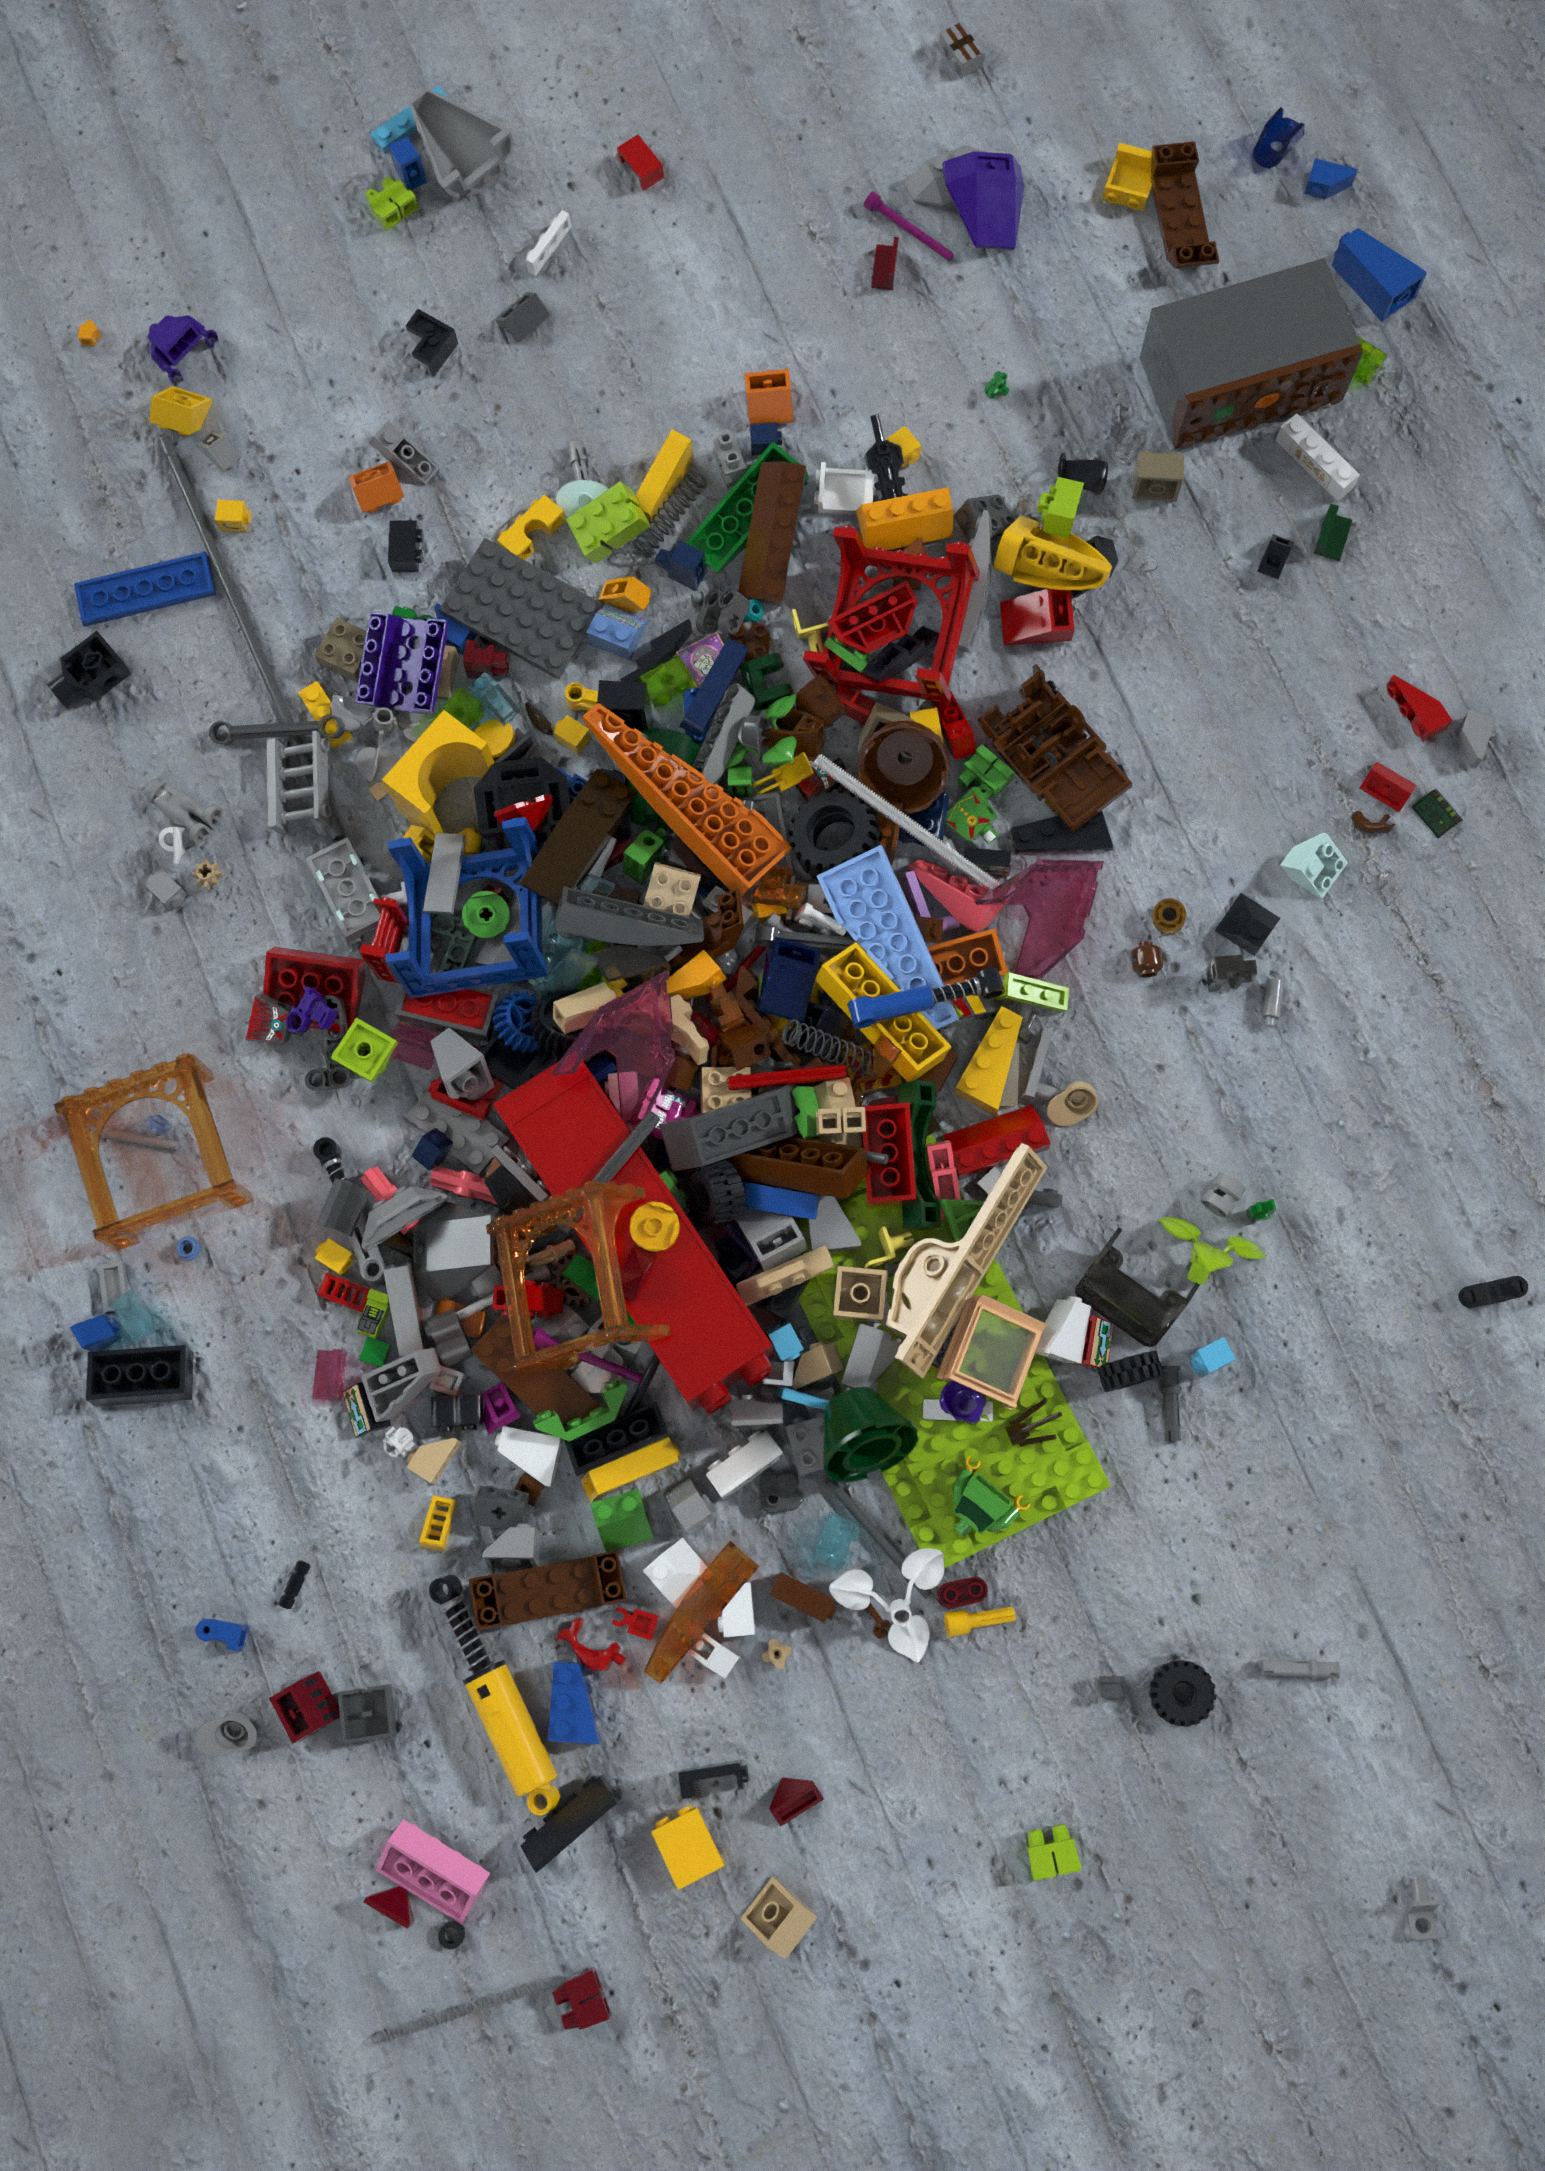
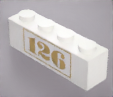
(1317, 457)

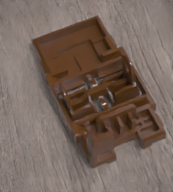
(1078, 784)

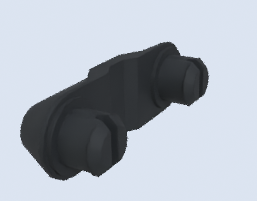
(1493, 1291)

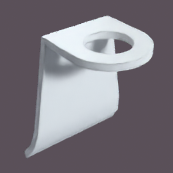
(179, 843)

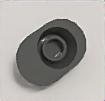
(750, 732)

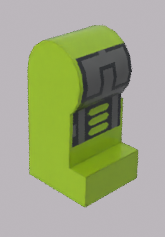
(374, 1314)

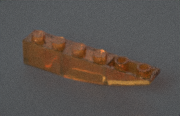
(700, 1609)

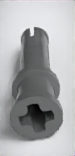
(1170, 1391)

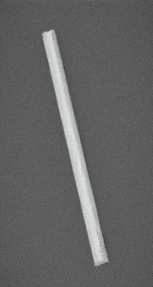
(906, 822)

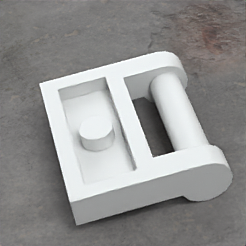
(817, 921)

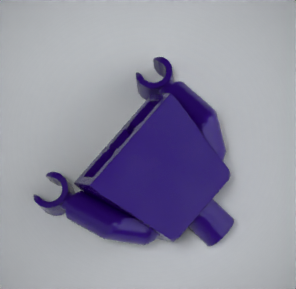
(174, 339)

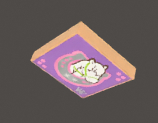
(701, 656)

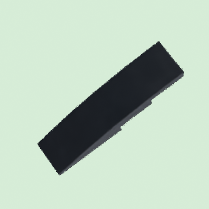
(662, 650)
(900, 656)

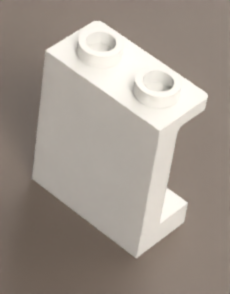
(843, 489)

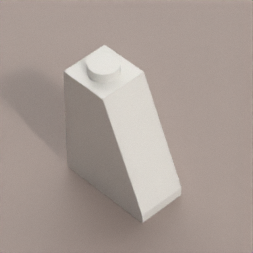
(1066, 1331)
(532, 1452)

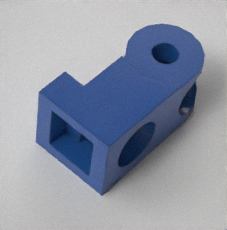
(224, 1631)

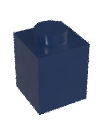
(762, 436)
(432, 1149)

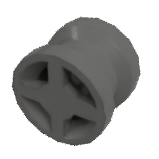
(1112, 1686)

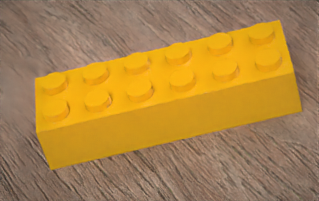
(857, 975)

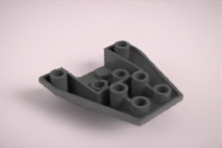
(451, 1249)

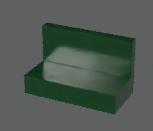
(1333, 534)

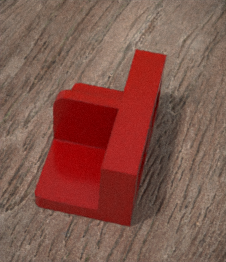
(856, 704)

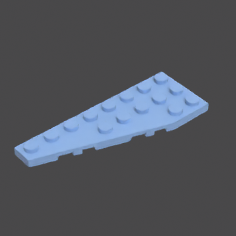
(878, 917)

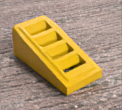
(424, 1540)

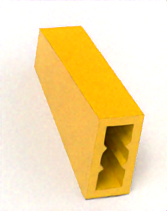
(665, 473)
(629, 1469)

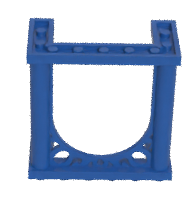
(525, 947)

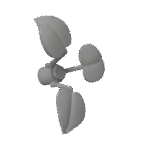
(370, 761)

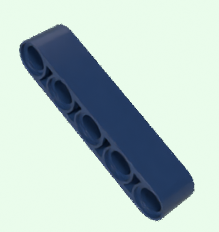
(714, 687)

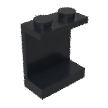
(508, 1065)

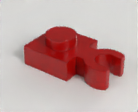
(640, 1623)

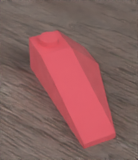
(956, 895)

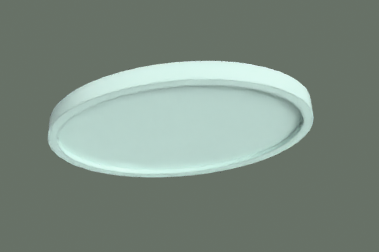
(578, 494)

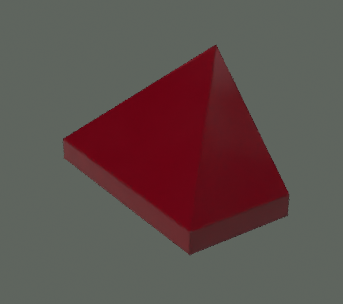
(635, 1271)
(793, 1799)
(393, 1904)

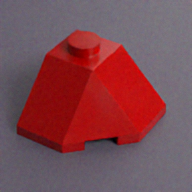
(533, 811)

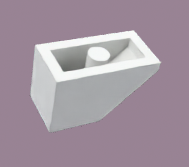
(714, 1655)

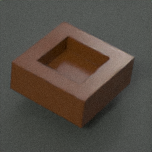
(532, 1486)

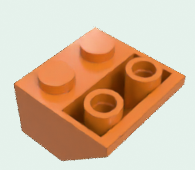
(769, 397)

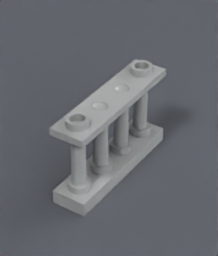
(277, 782)

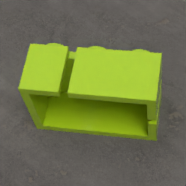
(608, 520)

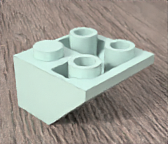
(1315, 864)

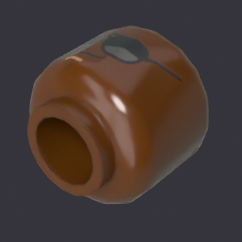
(1147, 959)

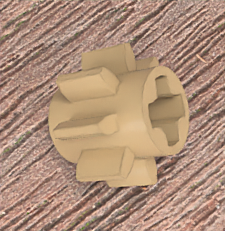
(212, 878)

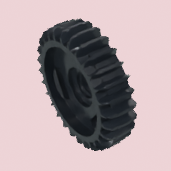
(547, 1030)

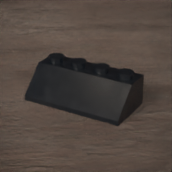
(617, 1439)
(569, 1823)

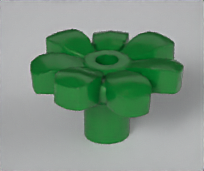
(997, 385)

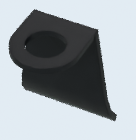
(1090, 472)

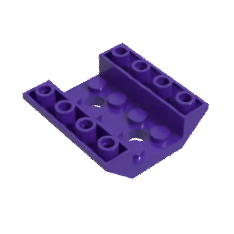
(394, 663)

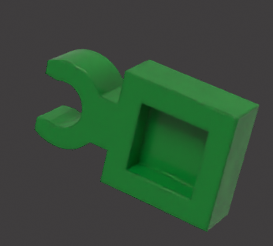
(1261, 1210)

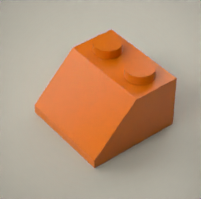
(376, 487)

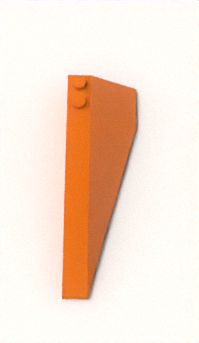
(716, 827)

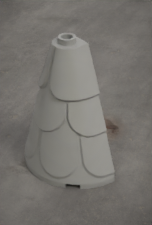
(461, 143)

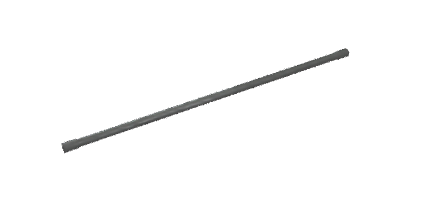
(171, 455)

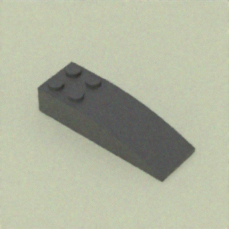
(623, 922)

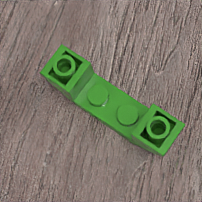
(613, 1397)

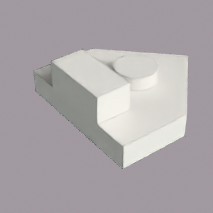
(593, 1378)

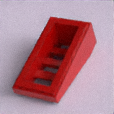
(325, 1287)

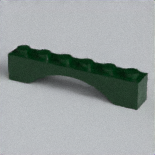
(925, 1211)

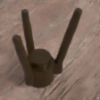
(1019, 1432)

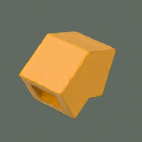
(88, 333)

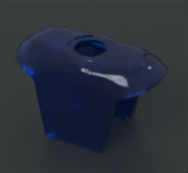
(1277, 129)

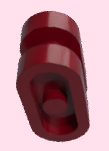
(962, 1592)

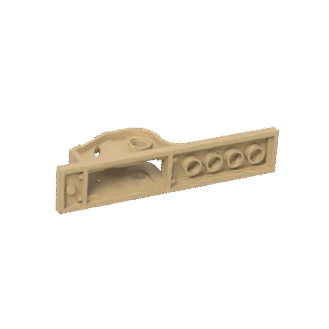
(932, 1265)

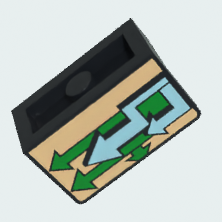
(990, 861)
(361, 1412)

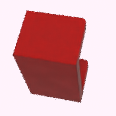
(642, 161)

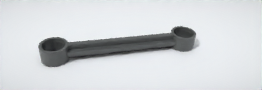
(275, 730)
(766, 934)

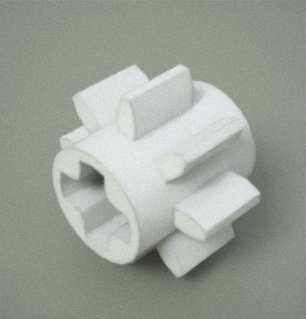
(398, 1442)

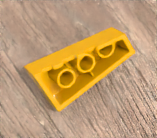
(989, 1067)

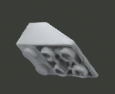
(771, 1236)

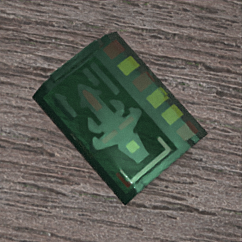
(1437, 813)

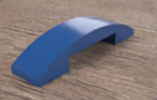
(780, 1200)

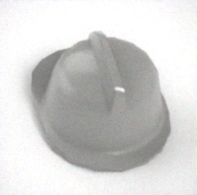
(226, 1735)

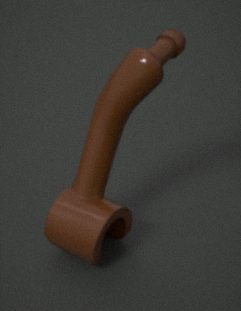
(878, 1629)

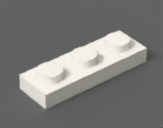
(548, 242)

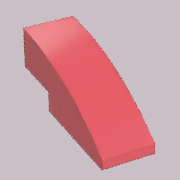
(942, 1172)

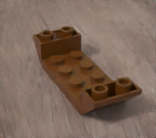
(1180, 206)
(720, 931)
(745, 994)
(547, 1590)

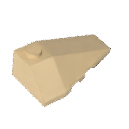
(837, 1095)

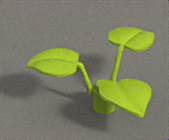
(1209, 1258)

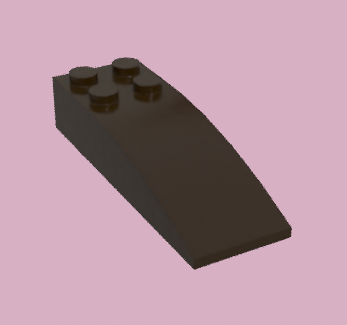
(579, 836)

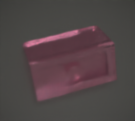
(413, 1045)
(329, 1375)

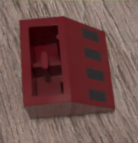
(305, 1707)

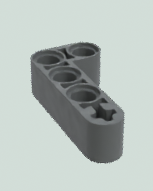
(330, 1043)

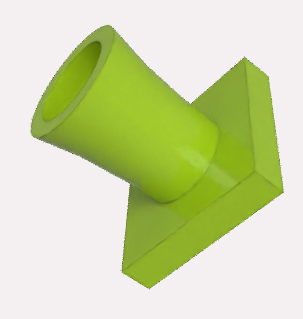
(358, 1042)

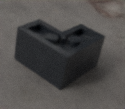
(436, 342)

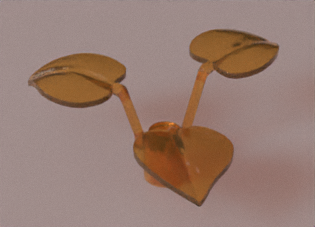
(884, 1054)

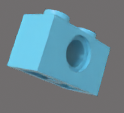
(783, 1340)
(1211, 1357)

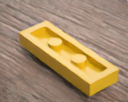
(319, 706)

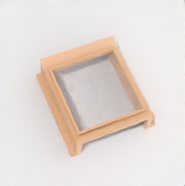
(991, 1349)

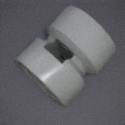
(1229, 1189)

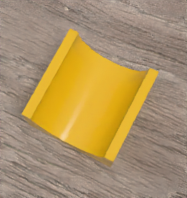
(434, 761)

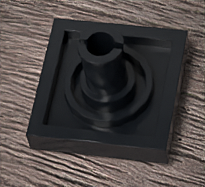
(783, 1302)

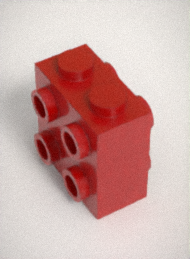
(541, 1299)

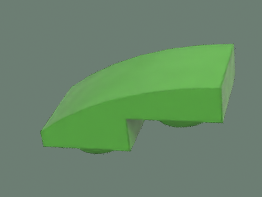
(807, 1104)

